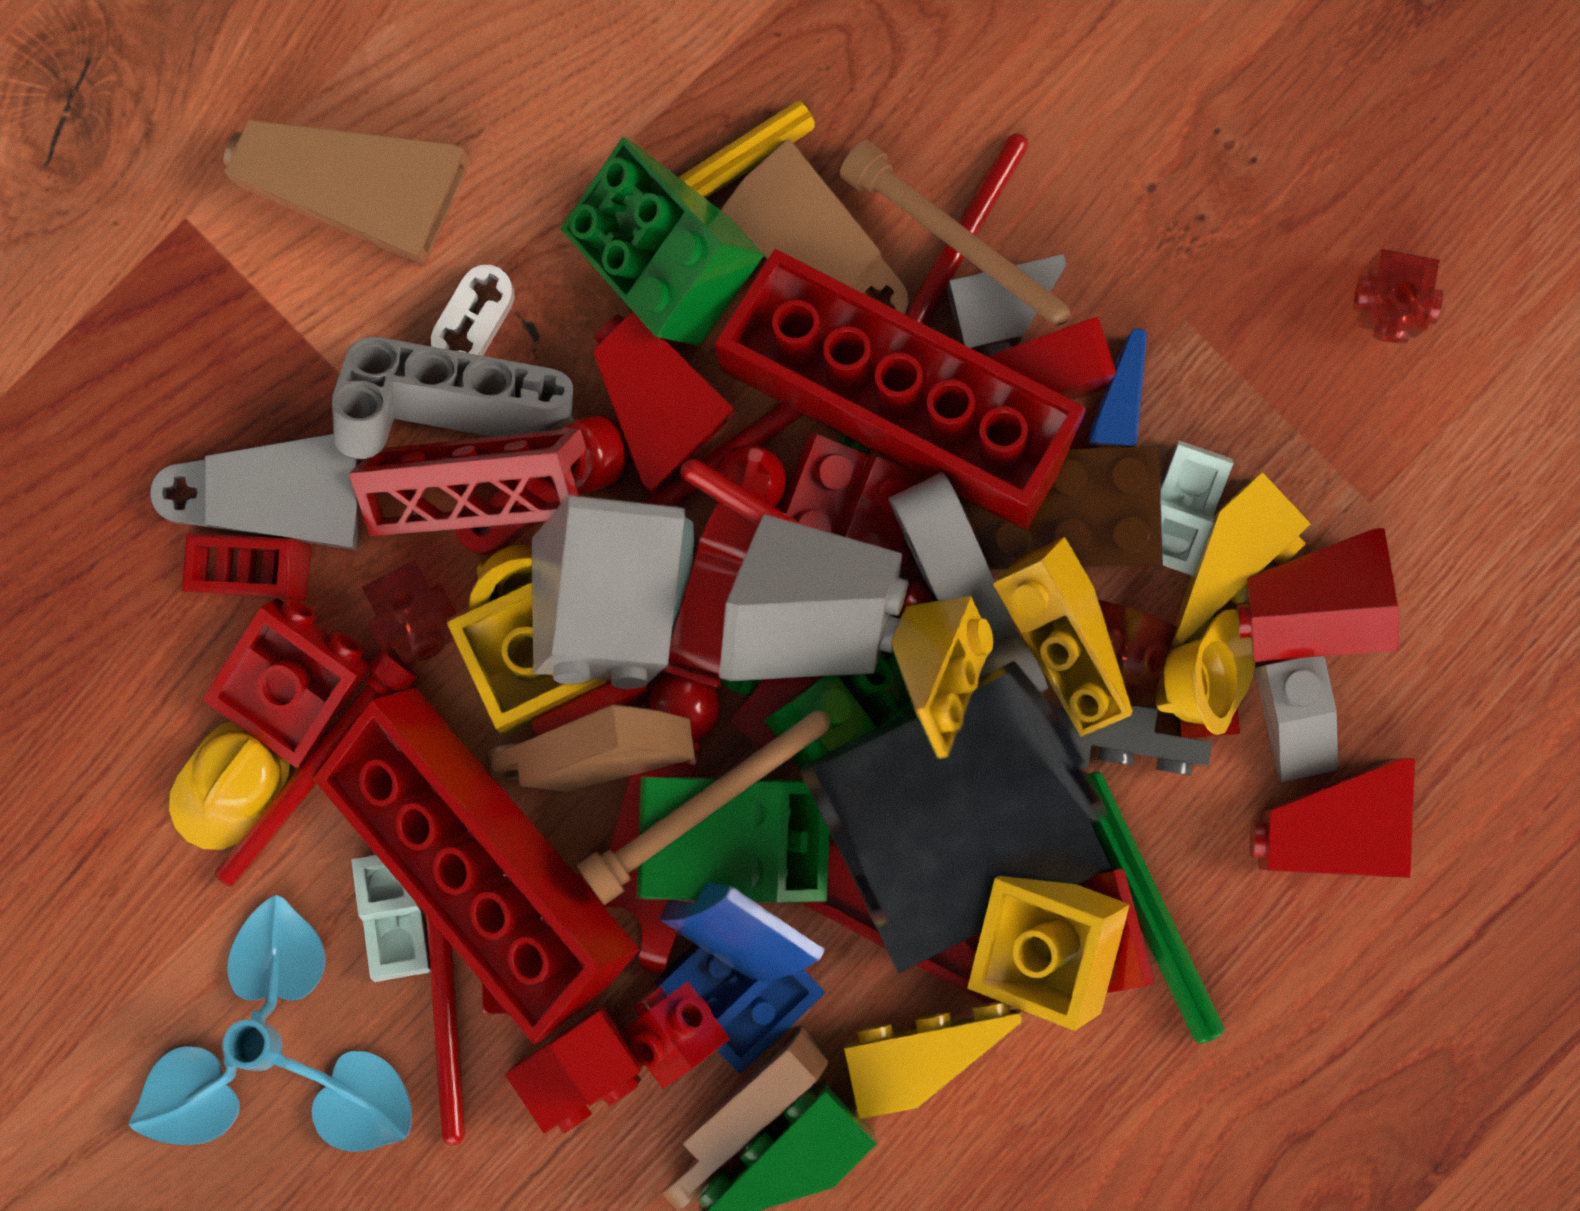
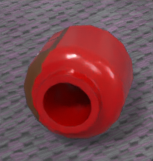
(605, 454)

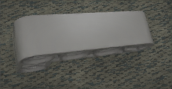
(440, 389)
(956, 566)

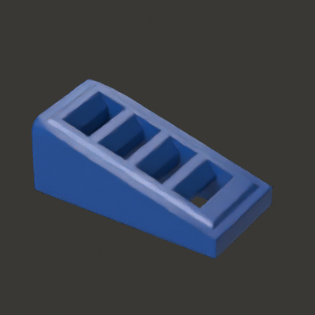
(1119, 409)

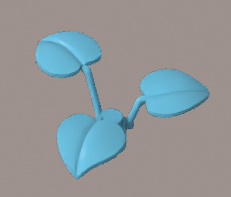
(188, 1094)

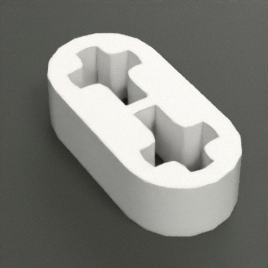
(463, 303)

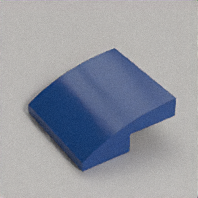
(741, 934)
(746, 1009)

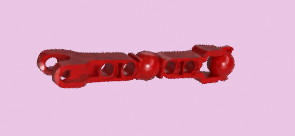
(695, 667)

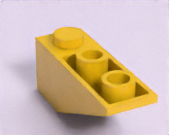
(1243, 540)
(1066, 634)
(941, 658)
(909, 1066)

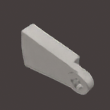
(269, 491)

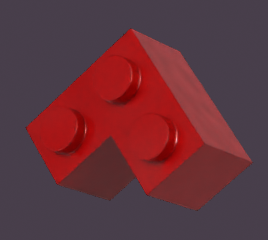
(577, 1071)

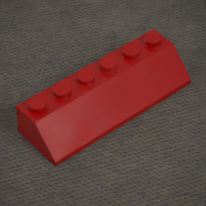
(899, 387)
(474, 863)

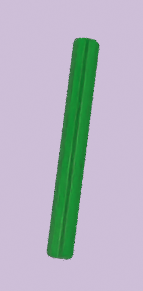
(1155, 919)

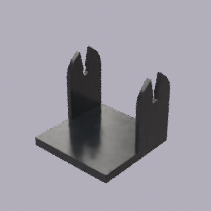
(938, 831)

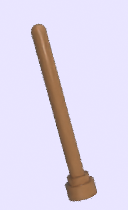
(869, 170)
(610, 870)

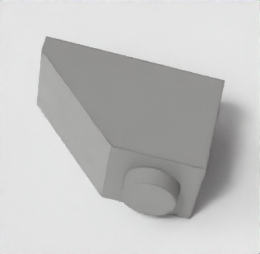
(989, 315)
(1299, 716)

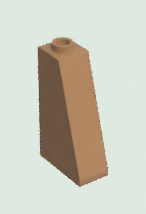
(357, 182)

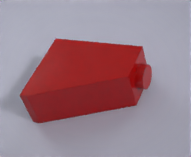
(1066, 361)
(658, 399)
(1324, 603)
(1343, 827)

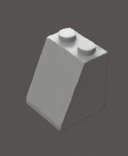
(605, 590)
(810, 605)

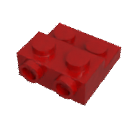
(848, 494)
(287, 679)

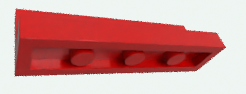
(467, 462)

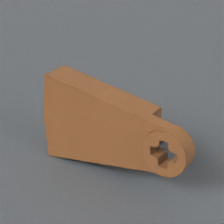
(794, 210)
(595, 750)
(746, 1112)

